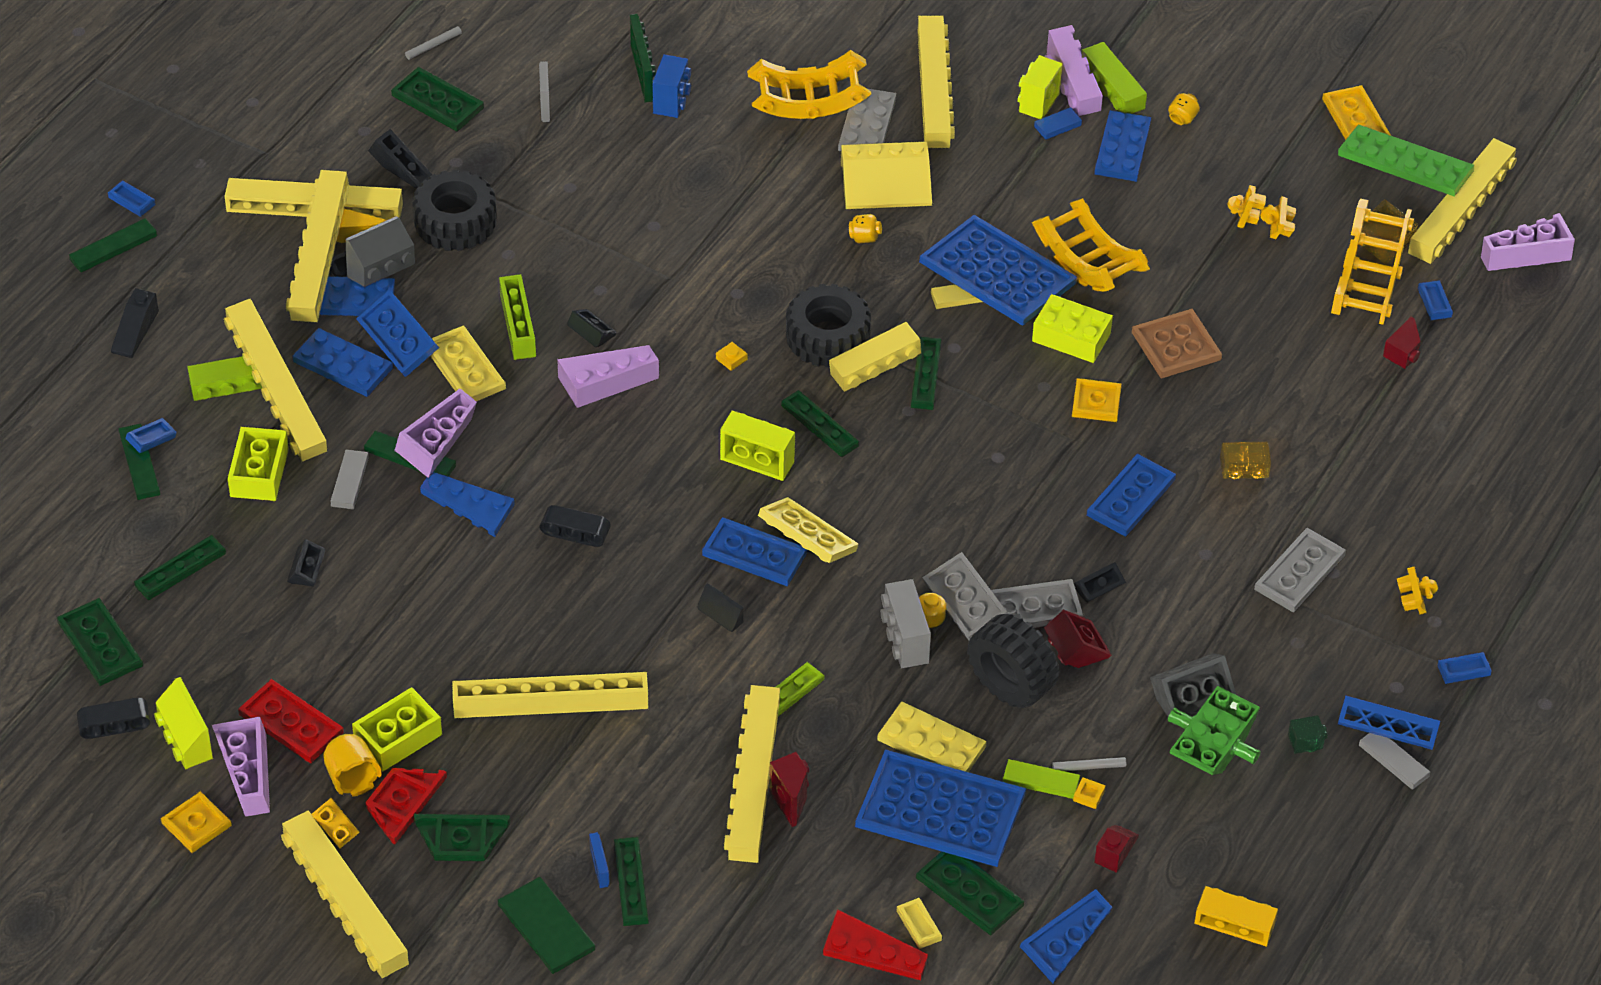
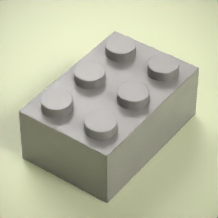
(906, 623)

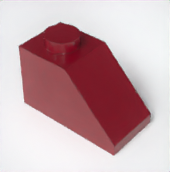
(1403, 345)
(1114, 847)

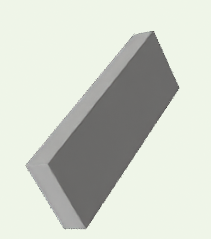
(349, 479)
(1395, 759)

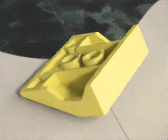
(886, 175)

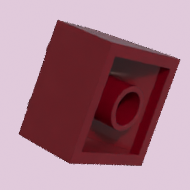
(1076, 640)
(789, 785)

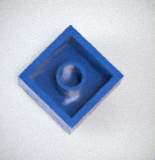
(671, 86)

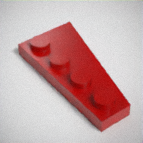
(867, 946)

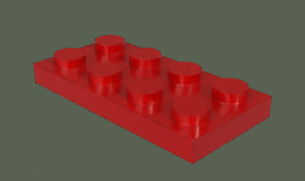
(291, 720)

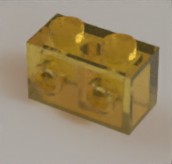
(1245, 460)

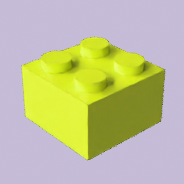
(1040, 87)

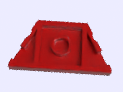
(402, 796)

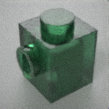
(1307, 734)

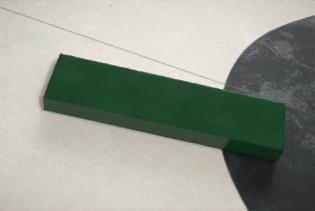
(113, 245)
(926, 374)
(820, 423)
(384, 446)
(140, 467)
(180, 567)
(631, 881)

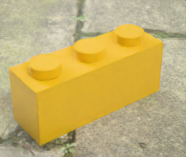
(1236, 916)

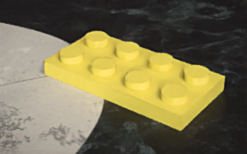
(466, 364)
(808, 530)
(930, 738)

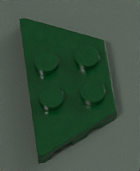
(461, 836)

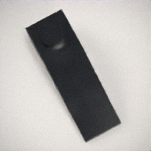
(398, 159)
(135, 322)

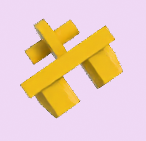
(1244, 206)
(1279, 218)
(1424, 588)
(335, 823)

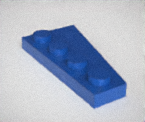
(479, 505)
(1065, 935)

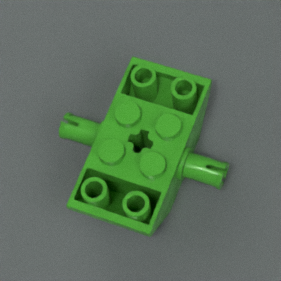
(1216, 732)

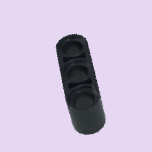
(575, 526)
(113, 718)

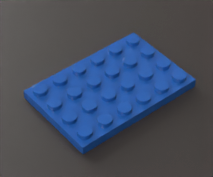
(997, 269)
(940, 808)

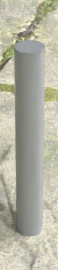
(433, 43)
(1089, 764)

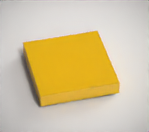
(1096, 400)
(196, 822)

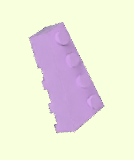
(1076, 80)
(1529, 245)
(607, 373)
(434, 433)
(246, 758)

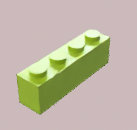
(1115, 79)
(517, 317)
(221, 378)

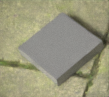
(544, 91)

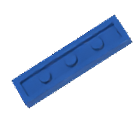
(1389, 717)

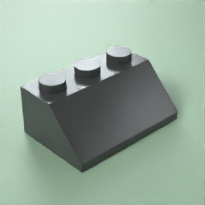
(379, 252)
(1192, 684)

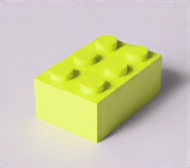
(1072, 328)
(757, 445)
(258, 463)
(398, 728)

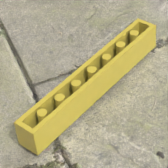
(934, 81)
(295, 198)
(1454, 211)
(318, 246)
(275, 380)
(550, 695)
(753, 775)
(344, 894)

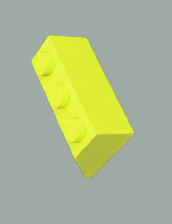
(183, 725)

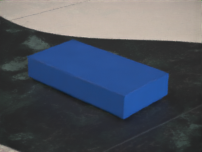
(1058, 123)
(131, 198)
(1435, 300)
(151, 435)
(1464, 667)
(599, 860)

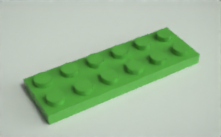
(1406, 160)

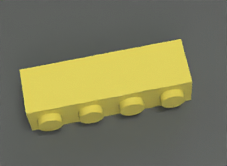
(875, 356)

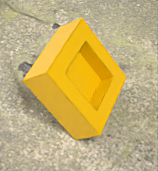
(731, 356)
(1089, 793)

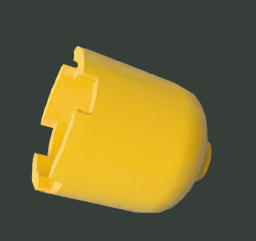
(351, 764)

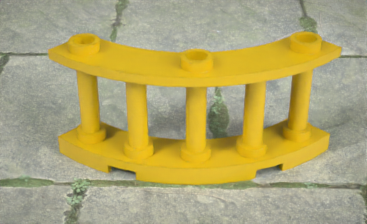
(807, 79)
(1352, 262)
(1098, 277)

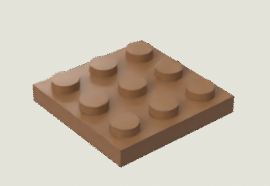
(1176, 343)

